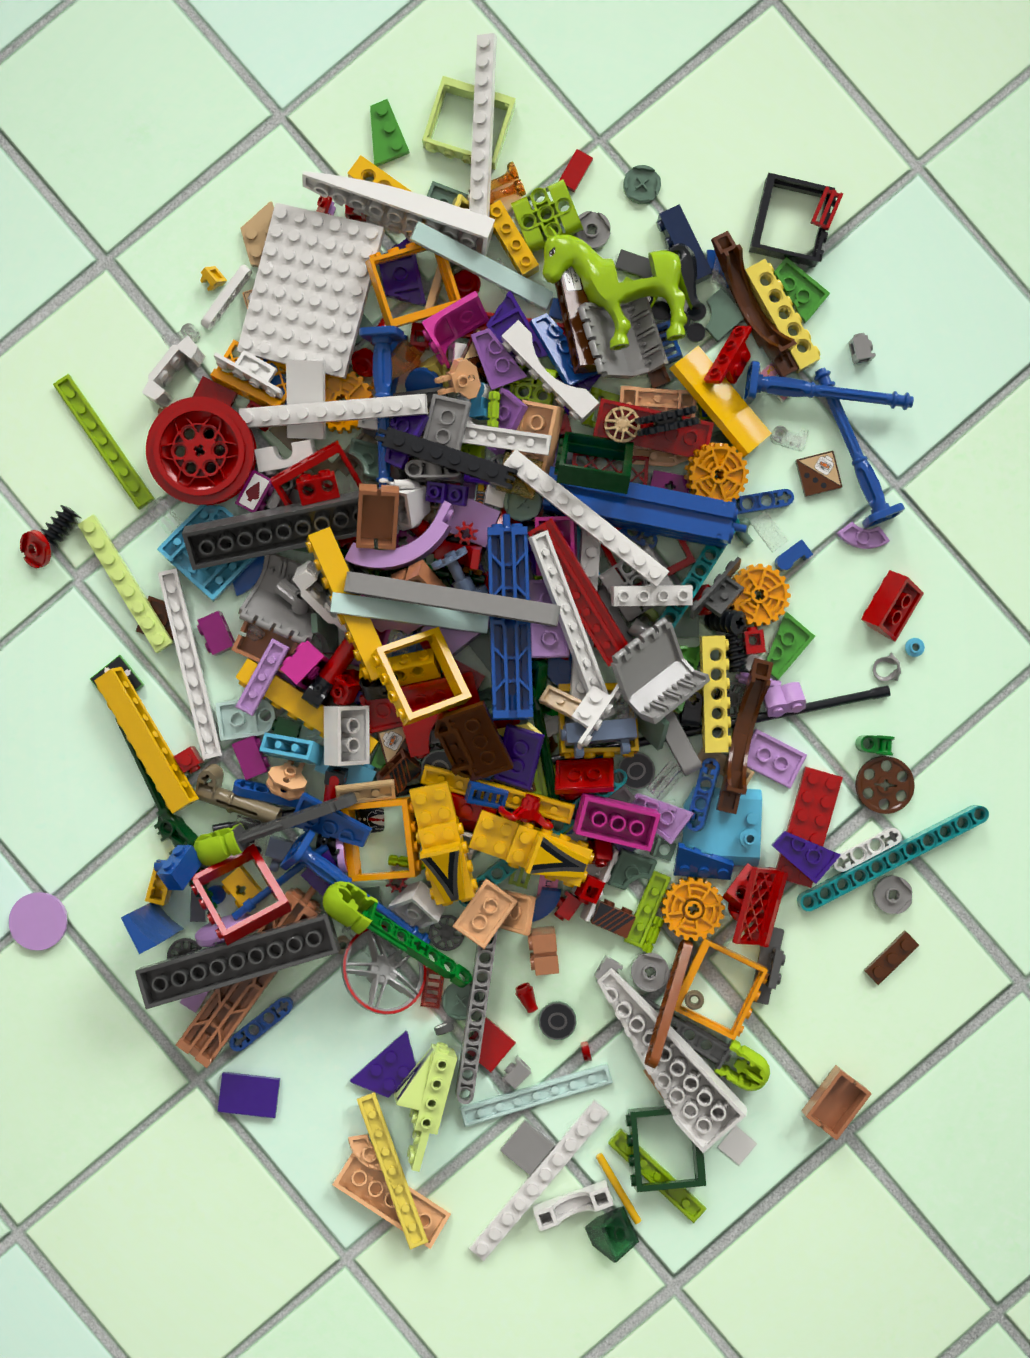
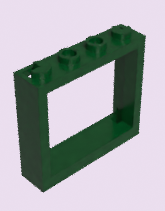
(591, 477)
(634, 1157)

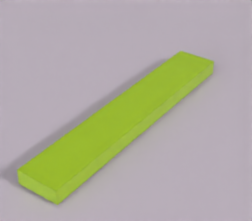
(654, 1172)

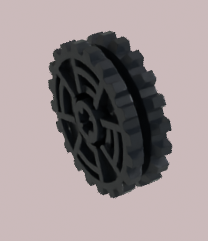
(667, 420)

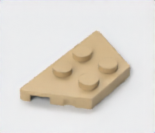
(255, 233)

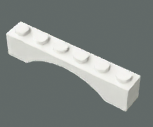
(576, 400)

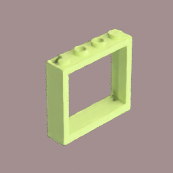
(464, 90)

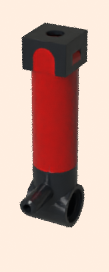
(324, 682)
(333, 777)

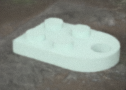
(238, 724)

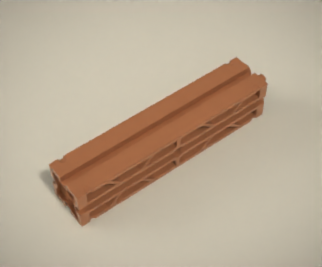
(232, 1003)

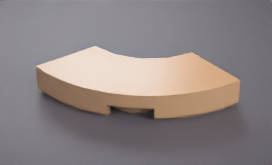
(364, 1151)

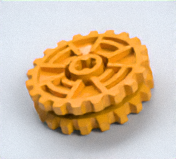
(349, 388)
(730, 472)
(772, 591)
(698, 922)

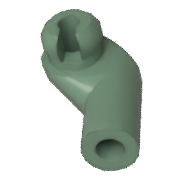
(745, 537)

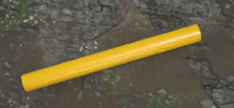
(618, 1188)

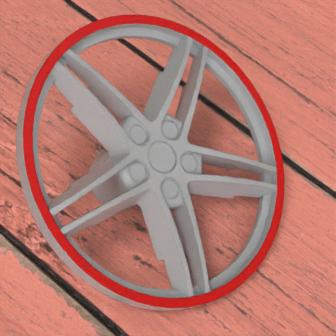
(382, 972)

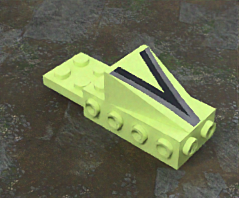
(426, 1094)

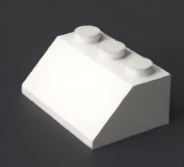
(346, 735)

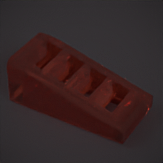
(432, 1005)

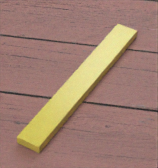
(392, 1170)

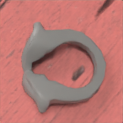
(889, 659)

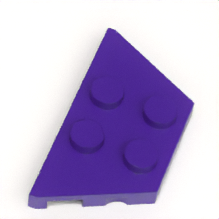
(403, 279)
(506, 316)
(388, 1068)

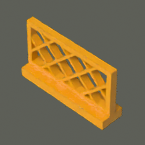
(244, 388)

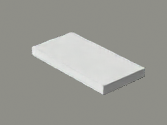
(305, 385)

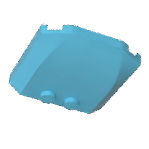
(209, 580)
(723, 829)

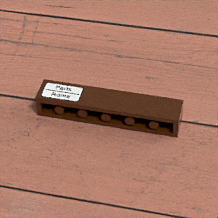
(570, 297)

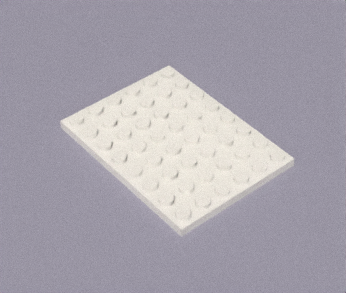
(310, 288)

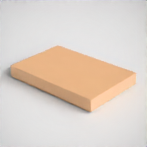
(485, 913)

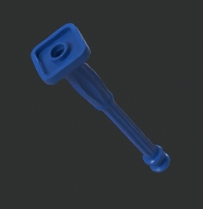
(302, 853)

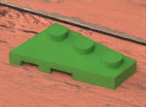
(801, 288)

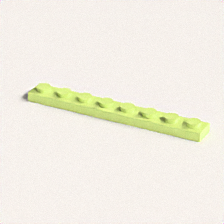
(125, 583)

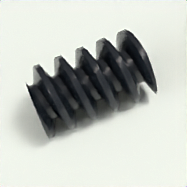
(60, 525)
(730, 622)
(734, 654)

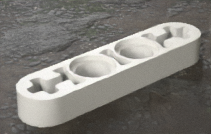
(226, 297)
(867, 851)

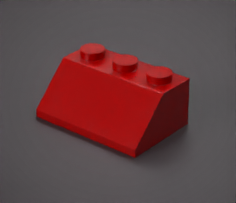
(892, 605)
(468, 813)

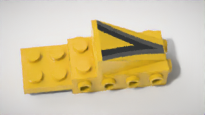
(442, 845)
(532, 848)

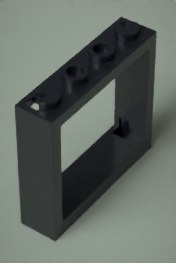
(796, 185)

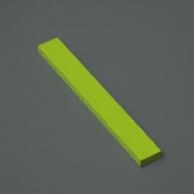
(103, 441)

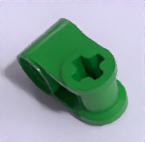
(878, 744)

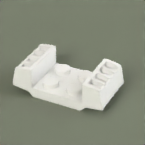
(168, 365)
(313, 592)

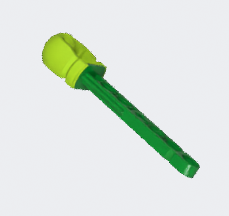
(344, 900)

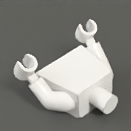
(411, 503)

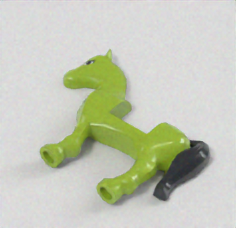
(600, 282)

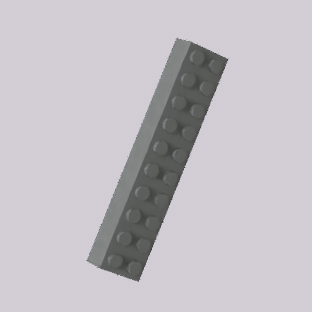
(268, 531)
(237, 962)

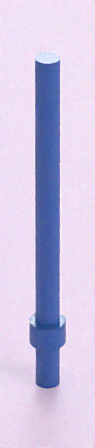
(250, 904)

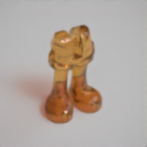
(510, 176)

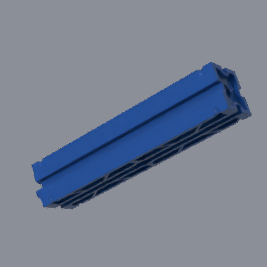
(660, 512)
(509, 638)

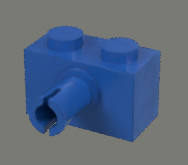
(178, 868)

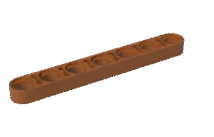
(668, 1004)

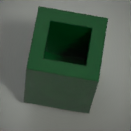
(287, 727)

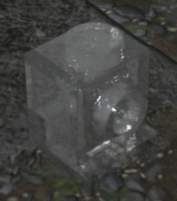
(623, 709)

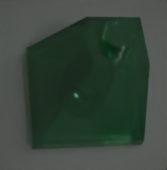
(612, 1234)

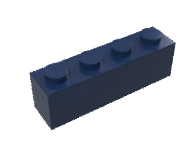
(678, 230)

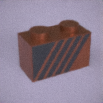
(401, 769)
(613, 918)

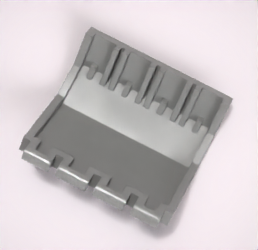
(645, 346)
(270, 608)
(655, 674)

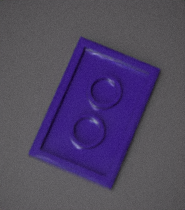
(524, 750)
(249, 1094)

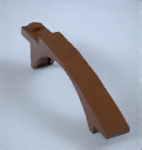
(766, 335)
(736, 761)

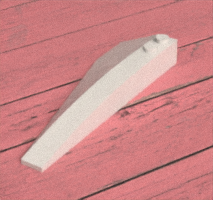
(402, 209)
(690, 1088)

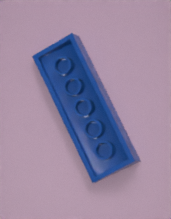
(149, 926)

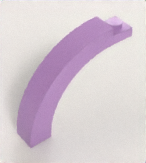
(407, 554)

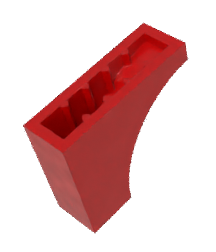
(471, 559)
(418, 733)

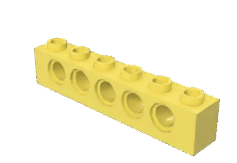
(765, 271)
(707, 665)

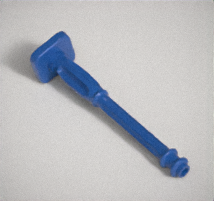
(382, 376)
(799, 388)
(864, 472)

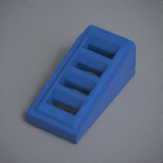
(675, 357)
(473, 785)

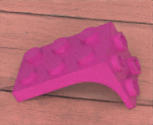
(453, 323)

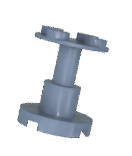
(461, 581)

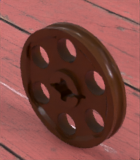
(890, 792)

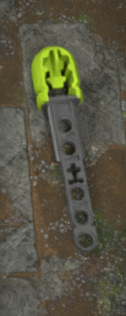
(222, 843)
(756, 1072)

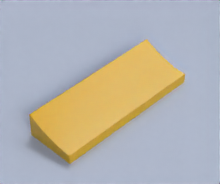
(721, 402)

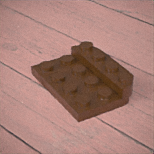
(472, 742)

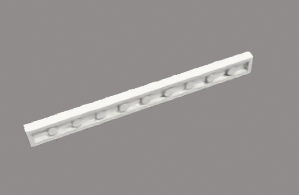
(483, 123)
(335, 411)
(492, 437)
(587, 519)
(589, 559)
(569, 616)
(190, 663)
(539, 1180)

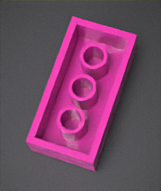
(616, 821)

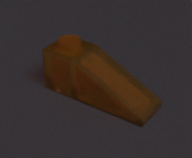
(404, 358)

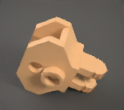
(459, 381)
(288, 779)

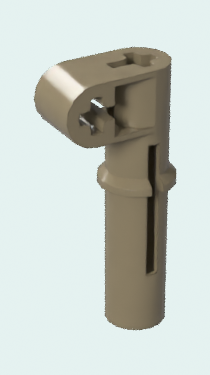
(226, 799)

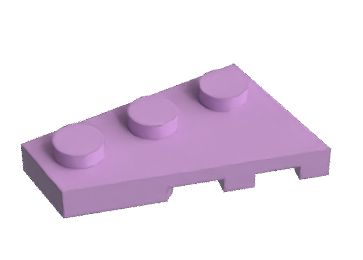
(672, 817)

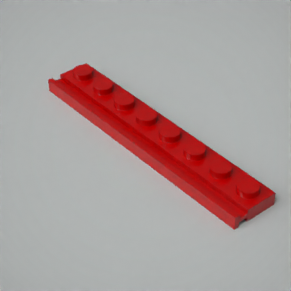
(590, 606)

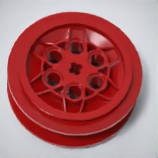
(230, 431)

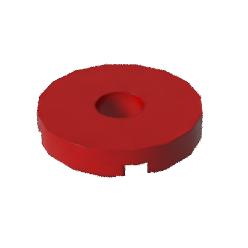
(42, 555)

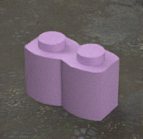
(784, 699)

